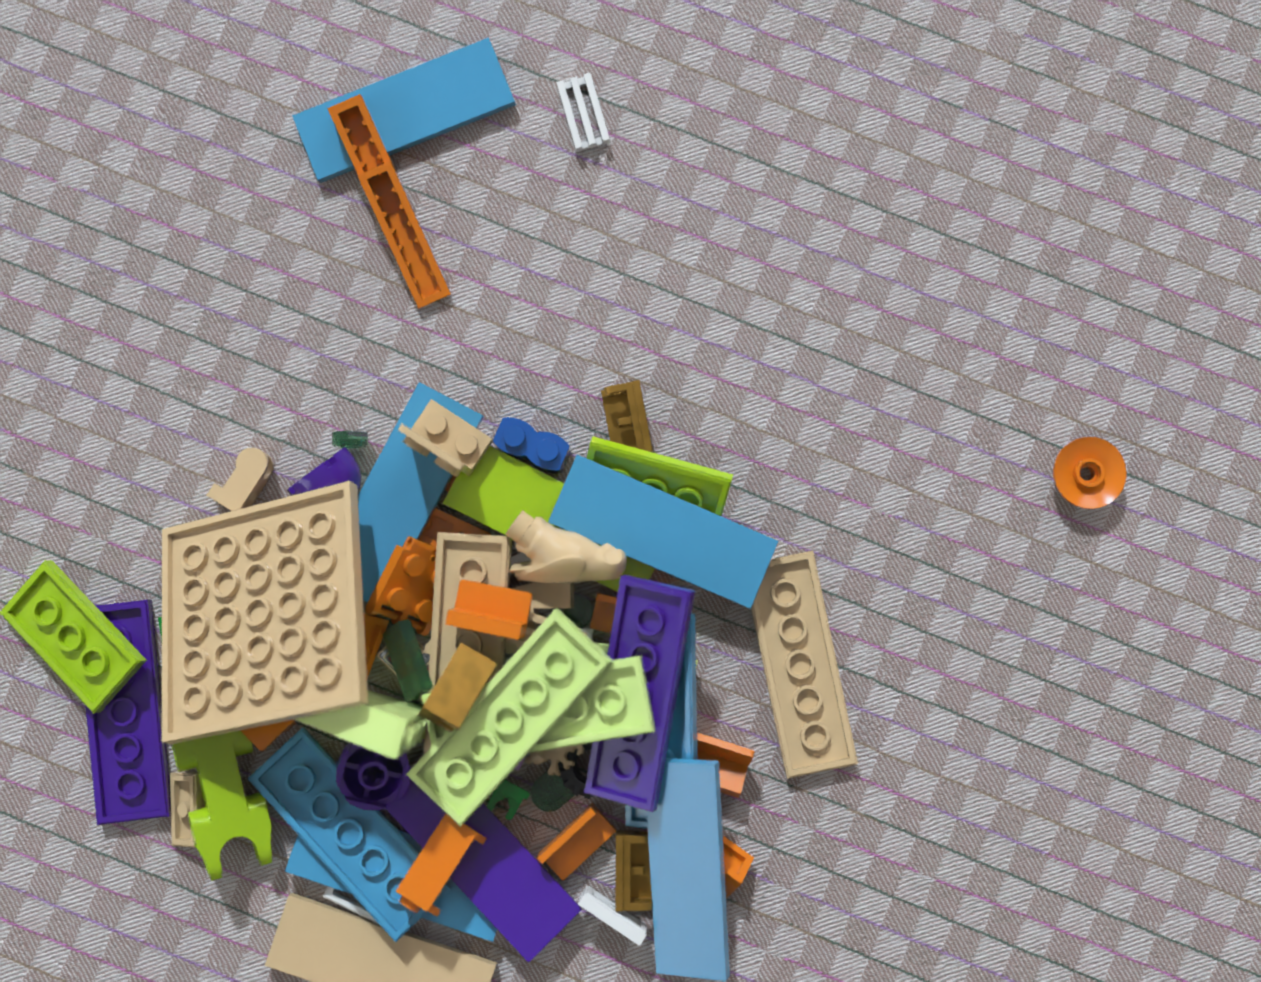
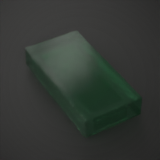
(407, 660)

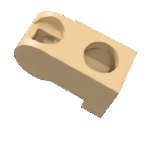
(246, 481)

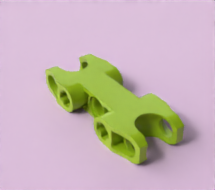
(226, 808)

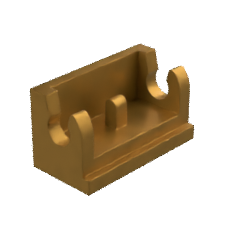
(626, 415)
(457, 688)
(632, 871)

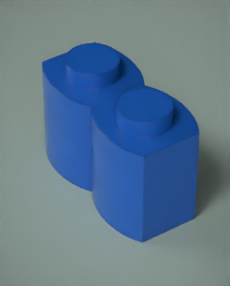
(522, 442)

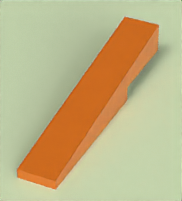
(389, 200)

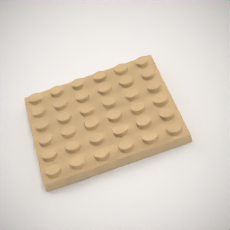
(263, 615)

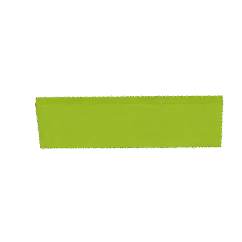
(505, 487)

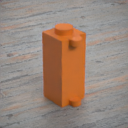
(436, 865)

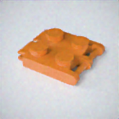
(407, 585)

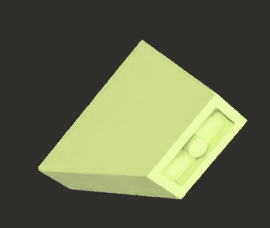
(382, 725)

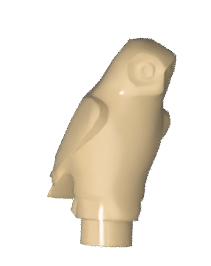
(561, 554)

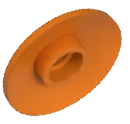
(1106, 470)

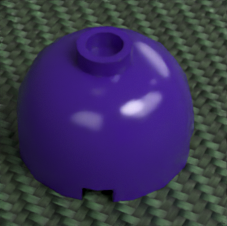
(336, 470)
(371, 778)

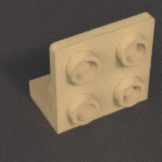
(449, 437)

